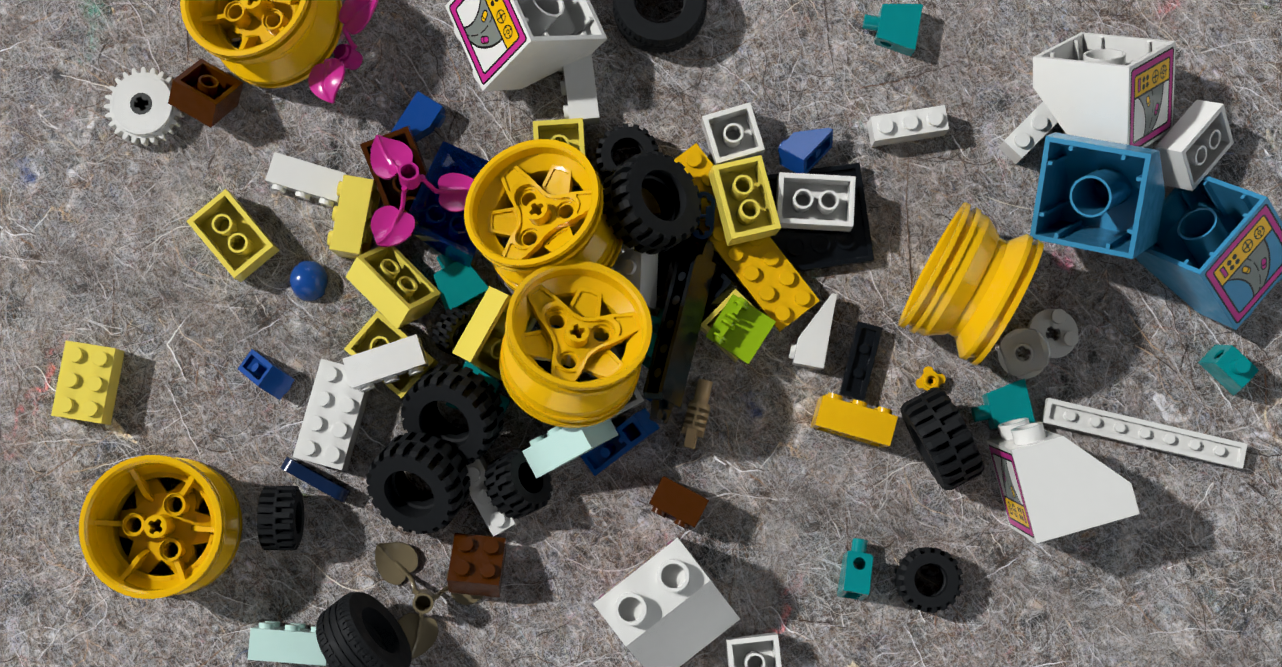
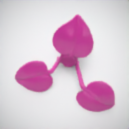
(327, 77)
(393, 157)

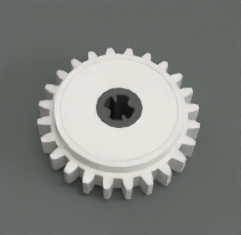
(128, 100)

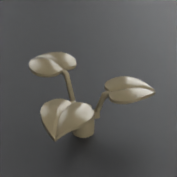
(396, 562)

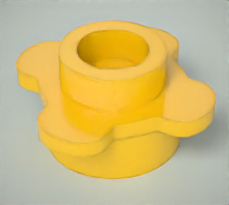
(928, 373)

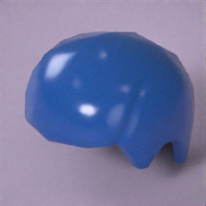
(308, 280)

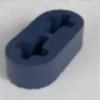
(709, 217)

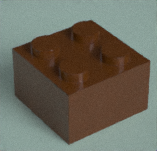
(205, 92)
(678, 502)
(476, 565)

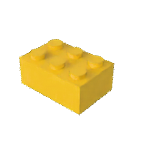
(854, 420)

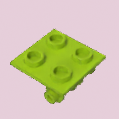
(740, 328)

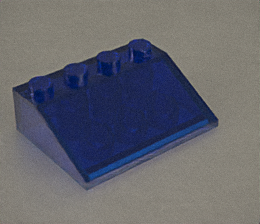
(434, 224)

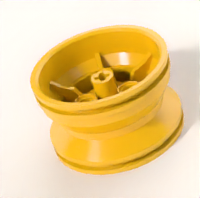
(277, 36)
(527, 199)
(971, 284)
(586, 305)
(103, 523)

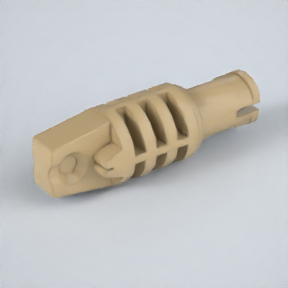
(697, 414)

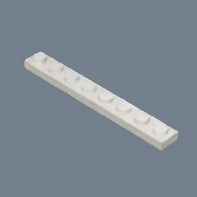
(1144, 433)

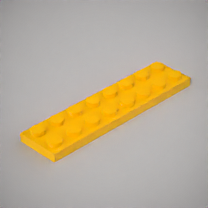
(755, 263)

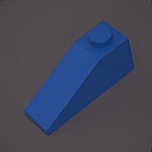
(422, 116)
(630, 434)

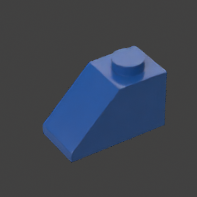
(805, 149)
(266, 374)

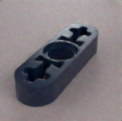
(315, 479)

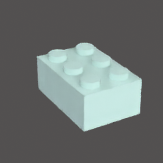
(565, 444)
(285, 644)

